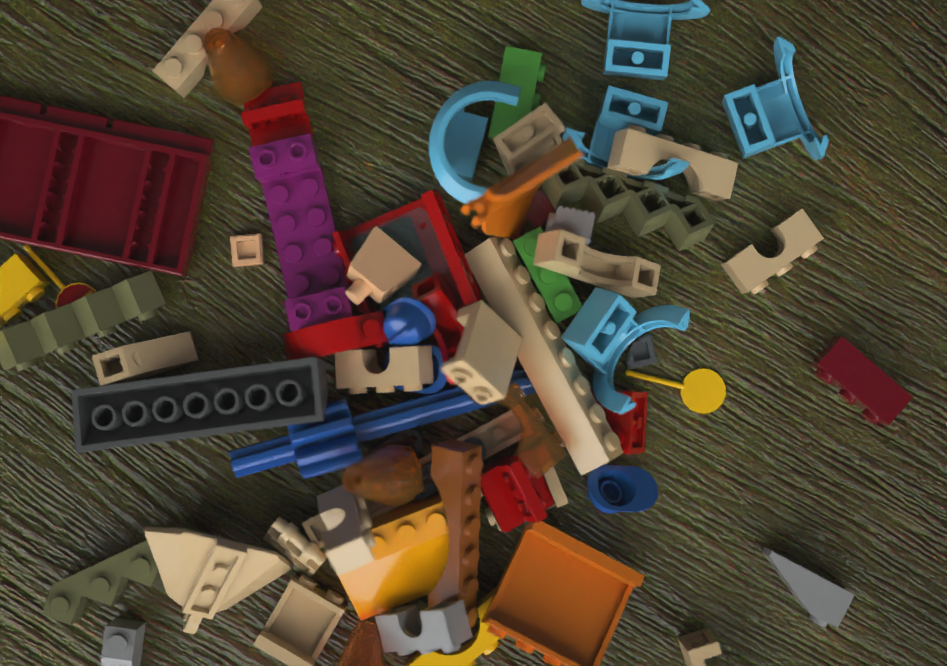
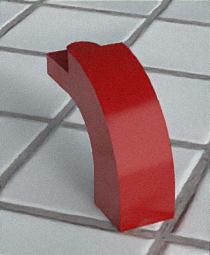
(442, 302)
(335, 336)

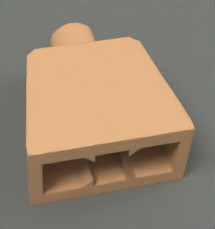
(380, 268)

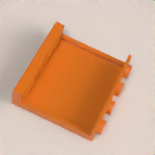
(560, 597)

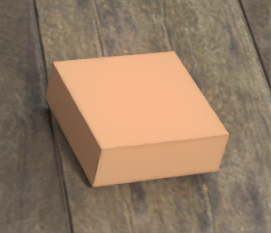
(247, 250)

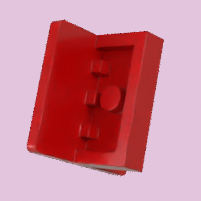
(277, 114)
(515, 494)

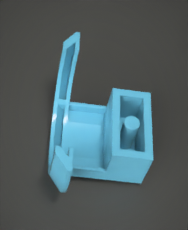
(641, 34)
(618, 111)
(772, 112)
(459, 136)
(606, 329)

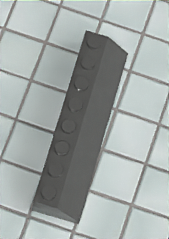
(200, 404)

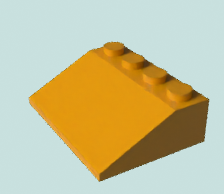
(407, 558)

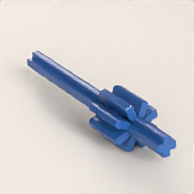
(335, 441)

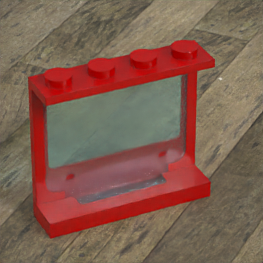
(428, 236)

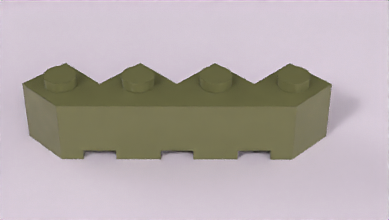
(643, 204)
(83, 318)
(103, 581)

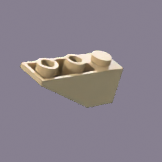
(144, 359)

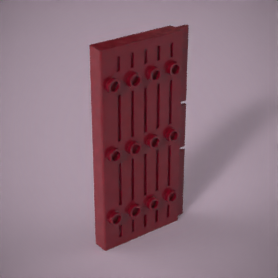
(101, 190)

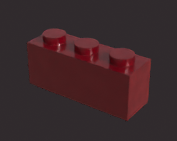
(860, 381)

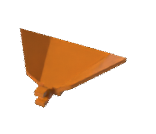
(506, 204)

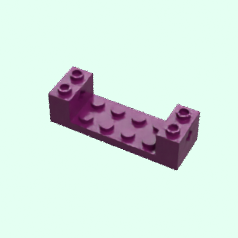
(302, 230)

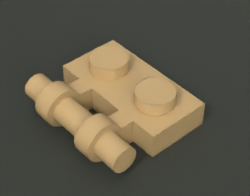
(295, 546)

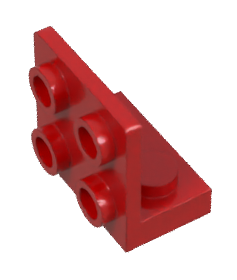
(631, 425)

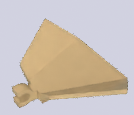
(210, 571)

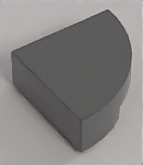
(641, 352)

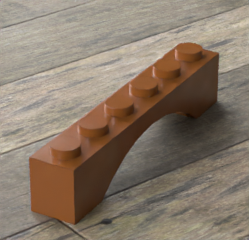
(457, 475)

